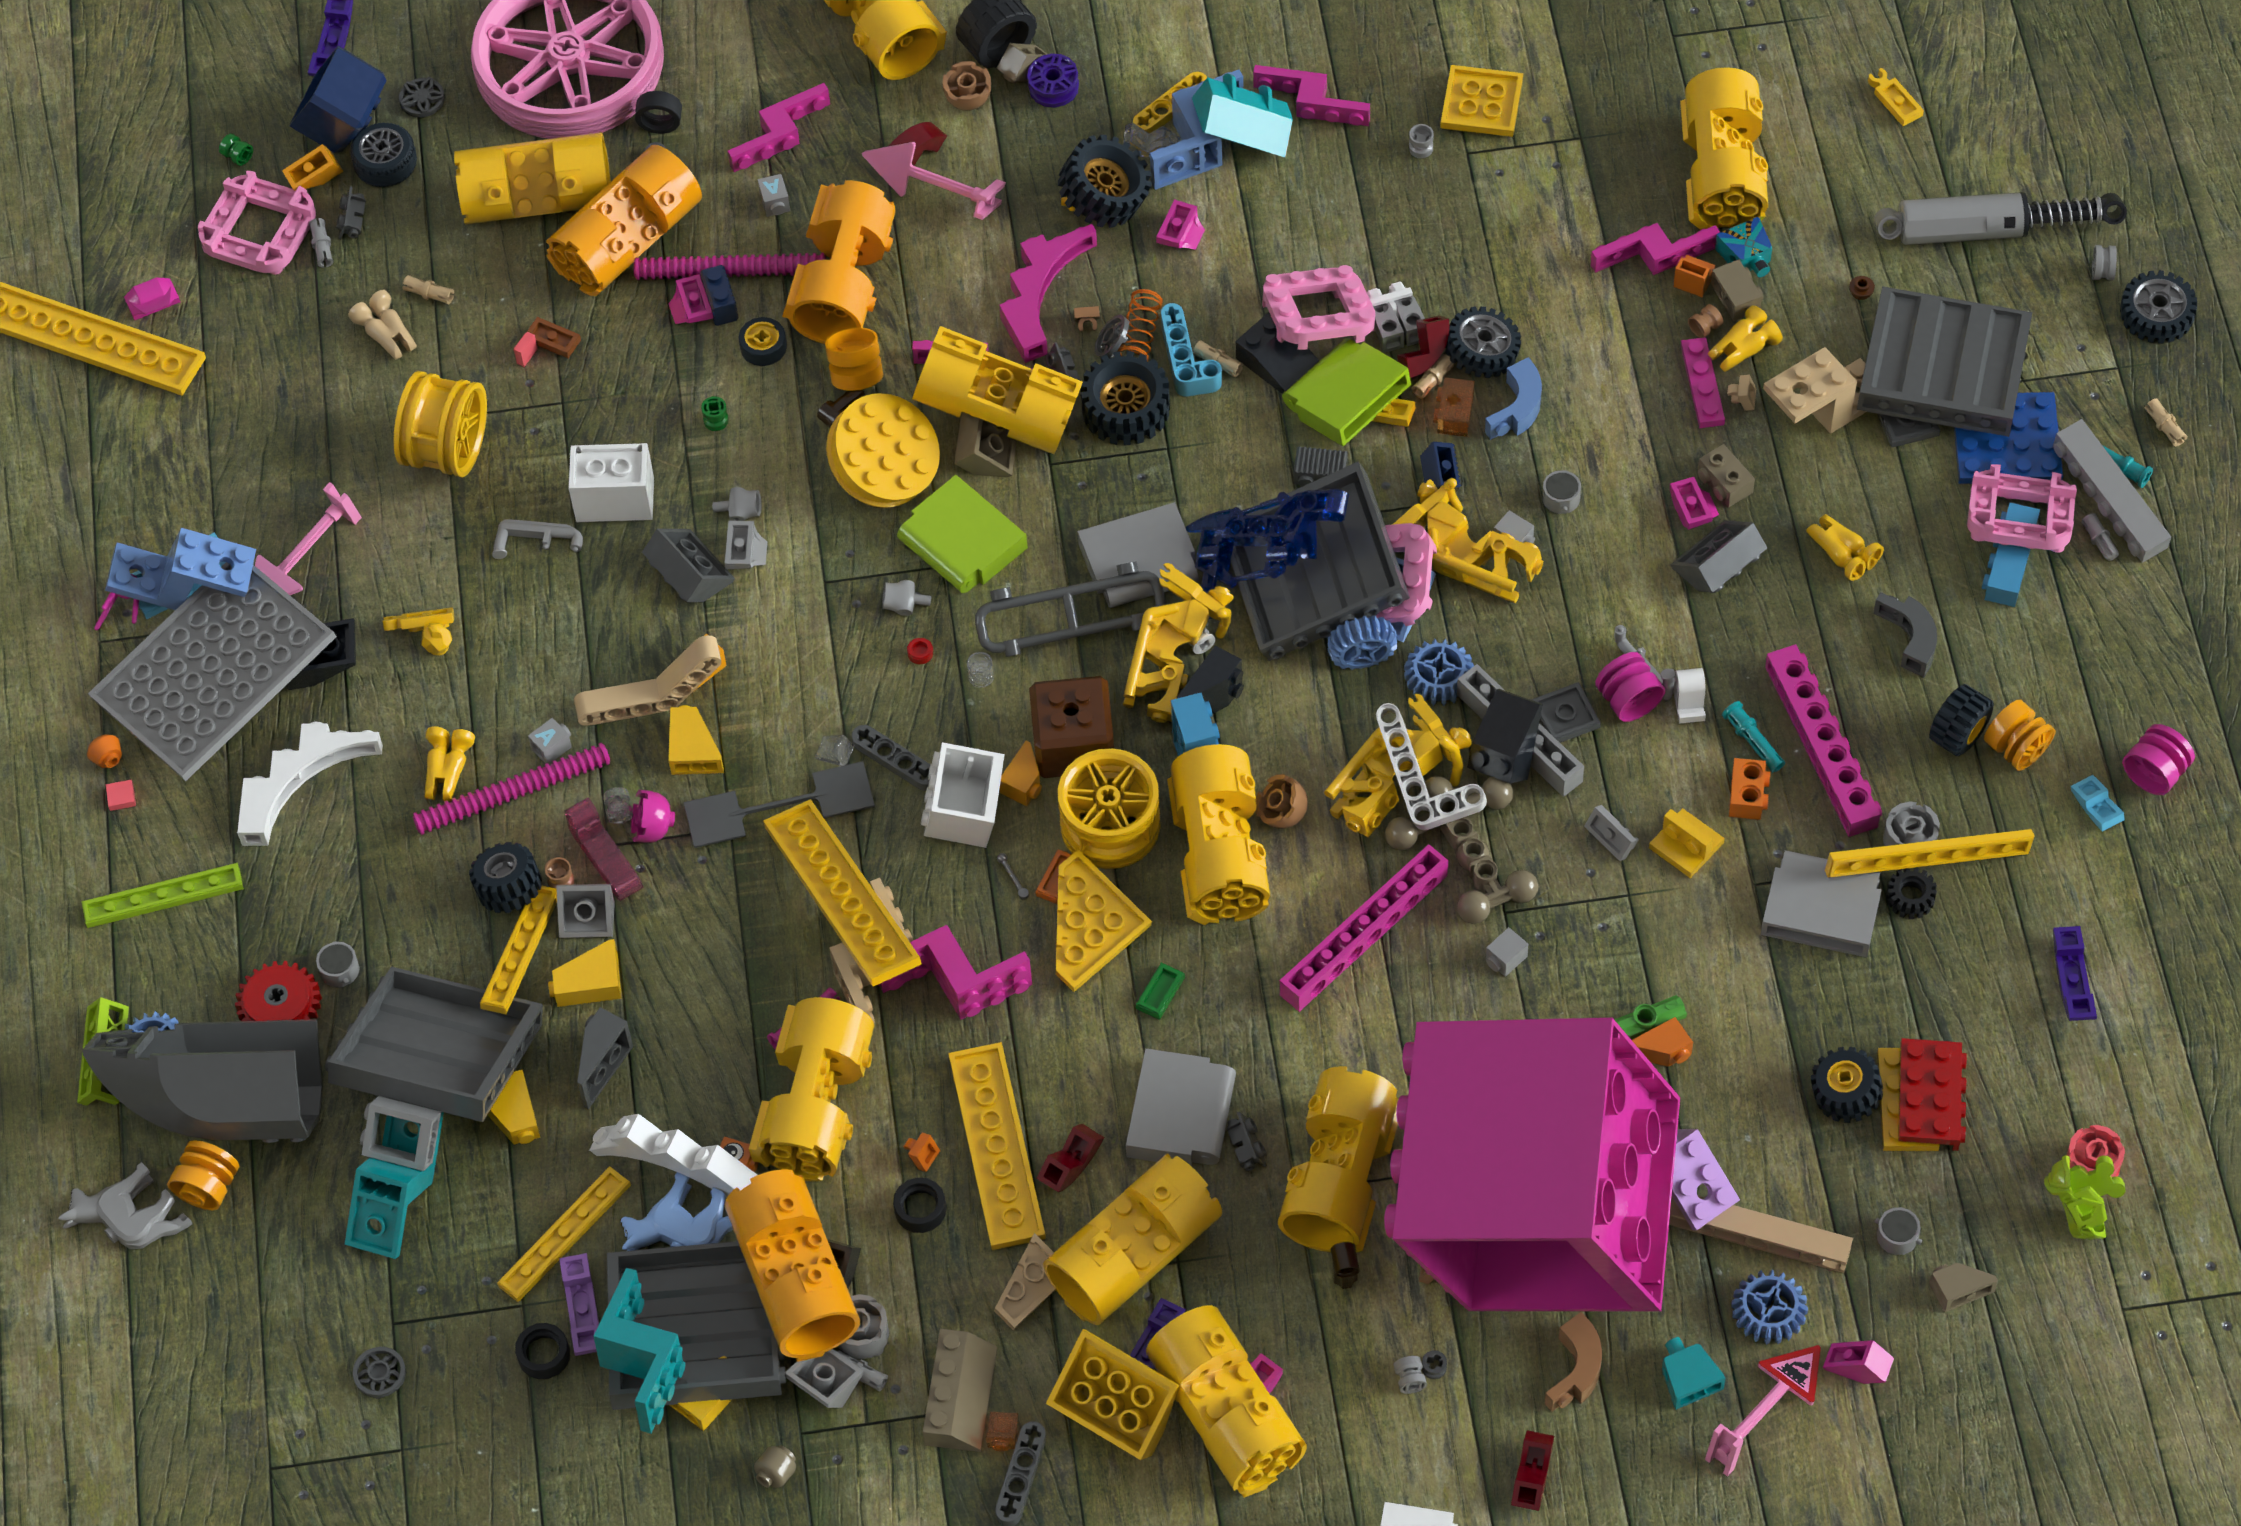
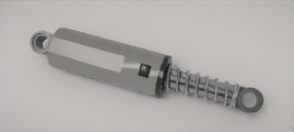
(1988, 216)

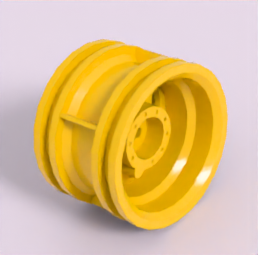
(440, 423)
(1109, 790)

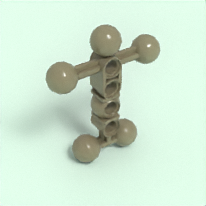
(1473, 905)

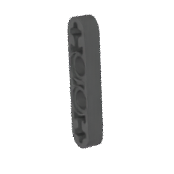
(892, 760)
(1019, 1473)

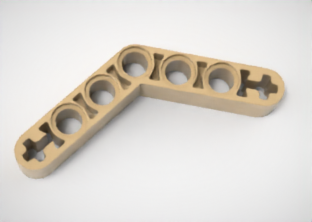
(651, 695)

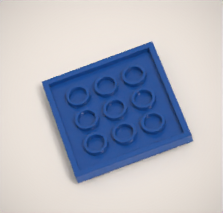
(2023, 453)

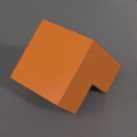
(1693, 275)

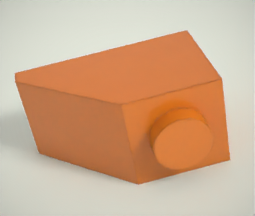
(1665, 1044)

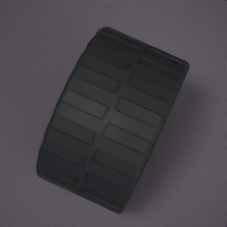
(991, 25)

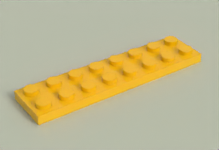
(996, 1146)

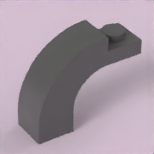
(1917, 624)

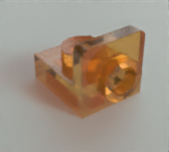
(1002, 1431)

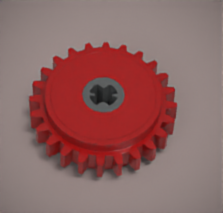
(293, 989)

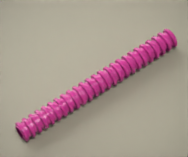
(733, 265)
(511, 788)

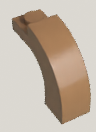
(1584, 1344)

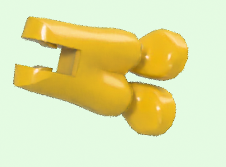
(1742, 342)
(1844, 544)
(445, 766)

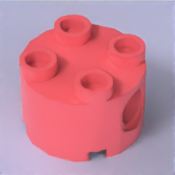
(2092, 1143)

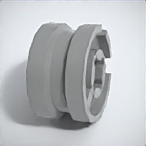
(2104, 262)

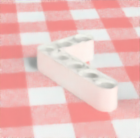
(1414, 778)

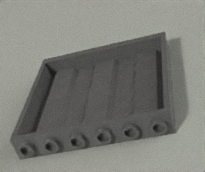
(1945, 361)
(1348, 580)
(433, 1045)
(715, 1311)

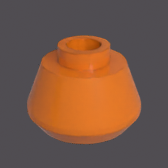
(105, 751)

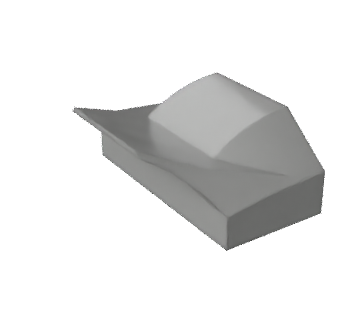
(744, 546)

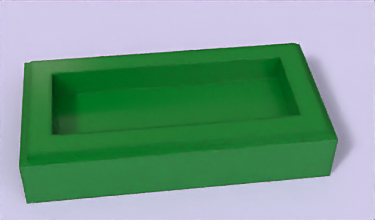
(1160, 991)

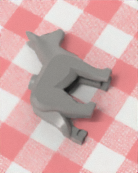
(118, 1213)

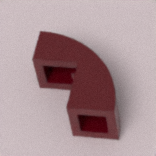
(925, 136)
(1433, 337)
(1067, 1164)
(1532, 1470)

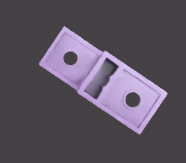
(1698, 1166)

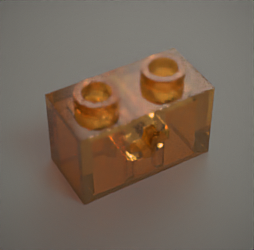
(1455, 407)

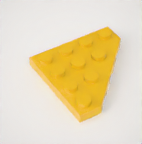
(1092, 921)

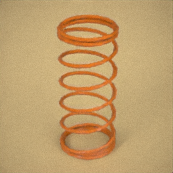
(1153, 309)

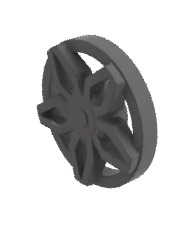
(421, 97)
(1112, 336)
(379, 1372)

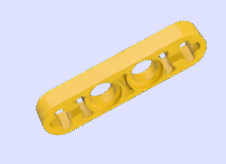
(1165, 101)

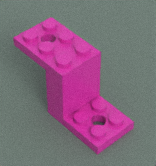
(960, 983)

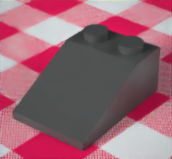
(603, 1050)

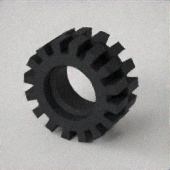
(1911, 906)

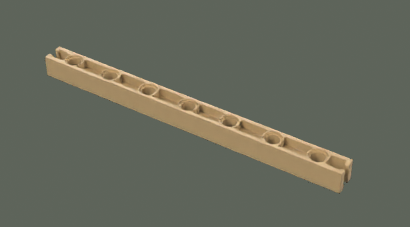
(1773, 1236)

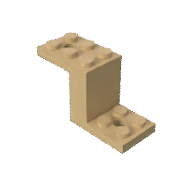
(1825, 390)
(845, 968)

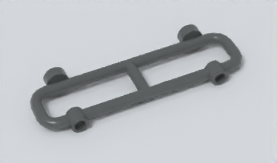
(1002, 600)

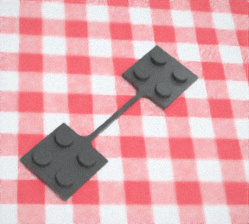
(721, 818)

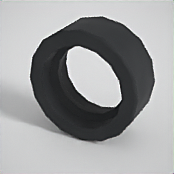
(661, 101)
(926, 1223)
(533, 1333)

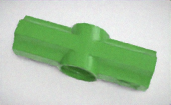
(1655, 1013)

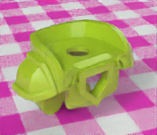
(2082, 1193)

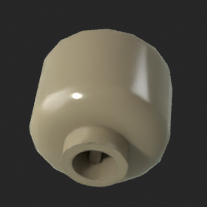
(775, 1466)

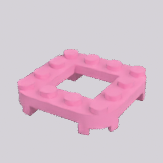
(272, 256)
(1343, 283)
(2055, 492)
(1416, 571)

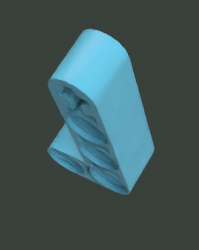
(1201, 376)

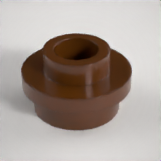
(1861, 293)

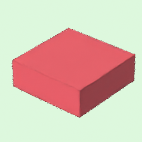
(525, 349)
(120, 795)

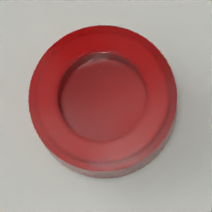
(920, 651)

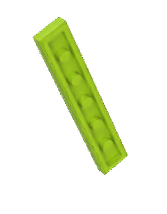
(162, 895)

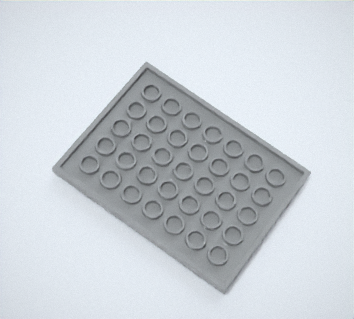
(211, 670)

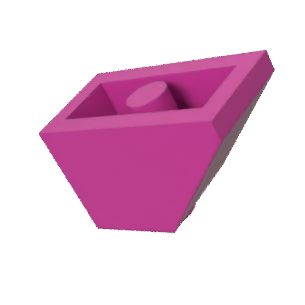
(1859, 1361)

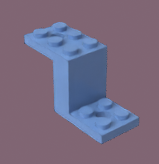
(1196, 150)
(170, 578)

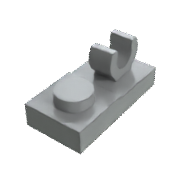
(1610, 832)

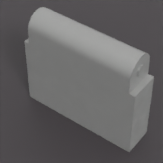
(1145, 537)
(1821, 909)
(1180, 1108)

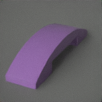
(580, 1302)

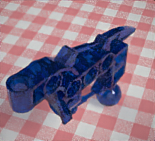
(1287, 534)

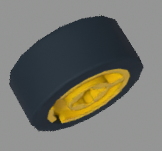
(764, 352)

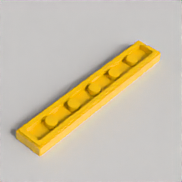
(519, 951)
(563, 1234)

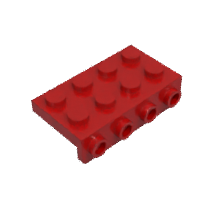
(1932, 1092)

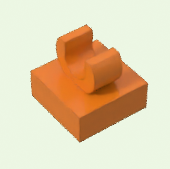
(922, 1151)

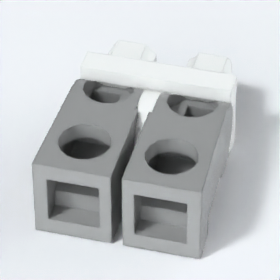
(1395, 317)

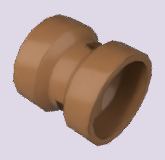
(1703, 323)
(556, 869)

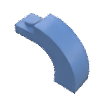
(1519, 416)

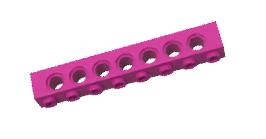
(1853, 817)
(1363, 928)

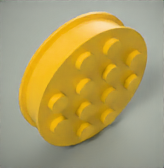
(882, 450)

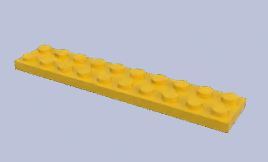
(97, 340)
(842, 893)

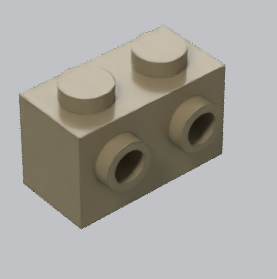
(1736, 288)
(1725, 475)

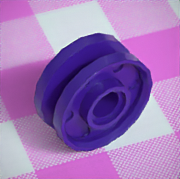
(1053, 80)

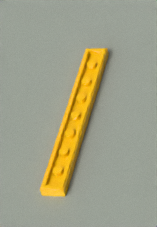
(1929, 853)

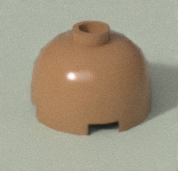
(967, 85)
(1282, 802)

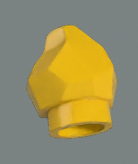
(436, 638)

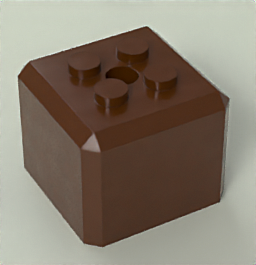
(1062, 737)

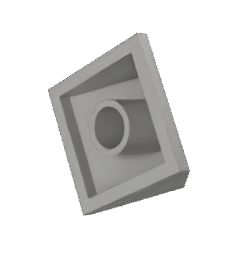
(585, 910)
(826, 1378)

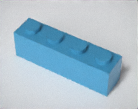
(2009, 561)

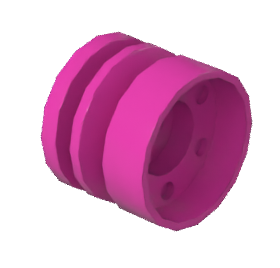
(1630, 686)
(2158, 759)

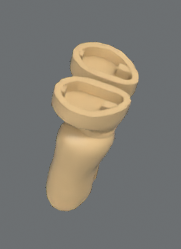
(387, 328)

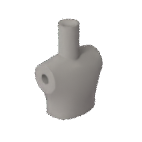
(741, 504)
(901, 597)

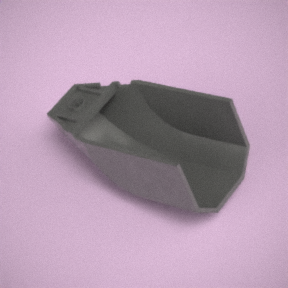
(217, 1077)

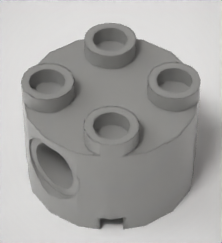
(1910, 824)
(872, 1331)

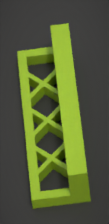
(97, 1022)

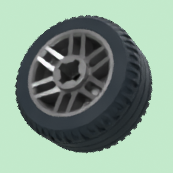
(383, 154)

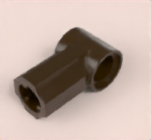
(830, 409)
(1345, 1264)

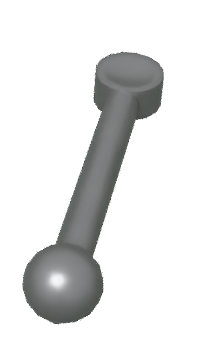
(1022, 892)

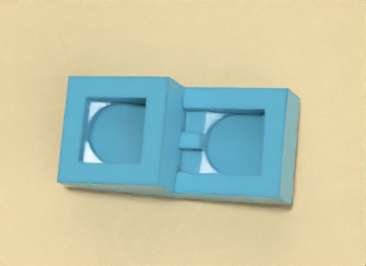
(2096, 802)

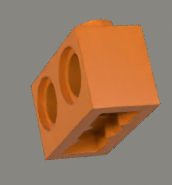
(1746, 788)

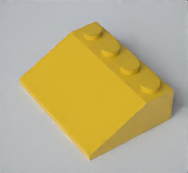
(1114, 1395)

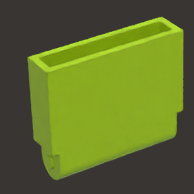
(1346, 390)
(962, 535)

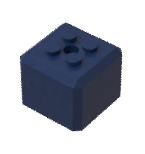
(339, 100)

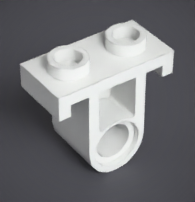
(1690, 695)

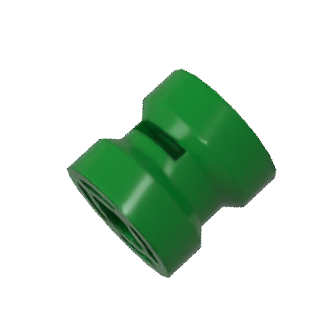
(233, 148)
(714, 413)

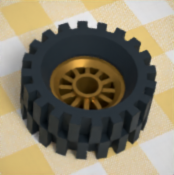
(1104, 181)
(1120, 381)

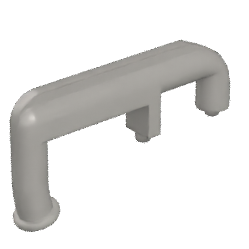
(534, 530)
(1666, 676)

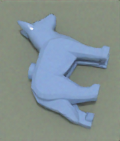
(674, 1224)

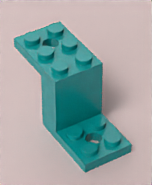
(385, 1191)
(639, 1351)

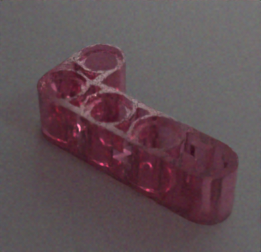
(601, 849)

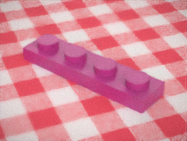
(1702, 382)

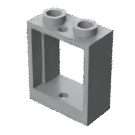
(427, 1138)

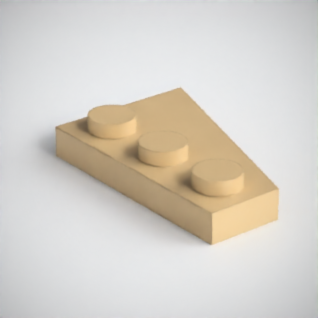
(1027, 1286)

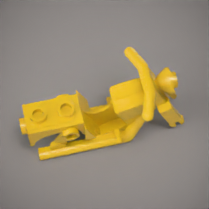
(1461, 557)
(1167, 628)
(1429, 746)

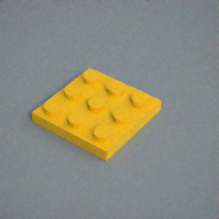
(1481, 100)

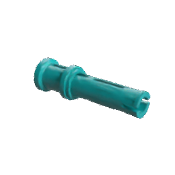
(2131, 468)
(1747, 728)

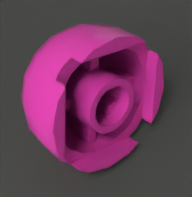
(651, 817)

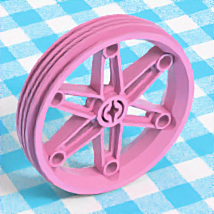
(566, 55)

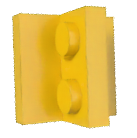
(1685, 842)

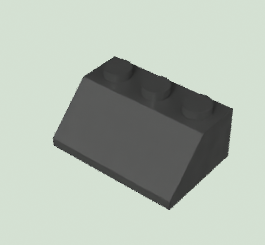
(1720, 555)
(687, 564)

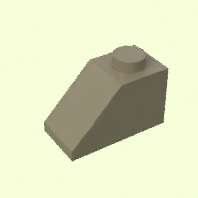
(1018, 60)
(1960, 1285)

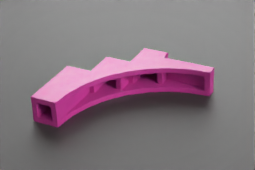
(1029, 284)

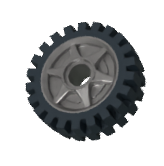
(2158, 306)
(1483, 342)

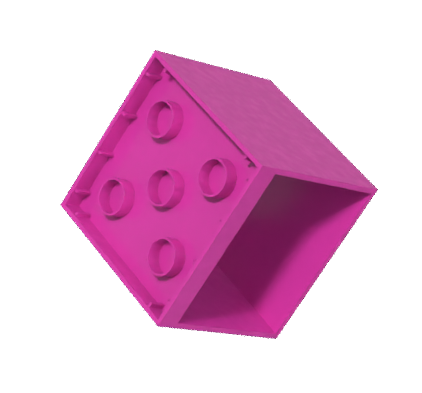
(1535, 1165)

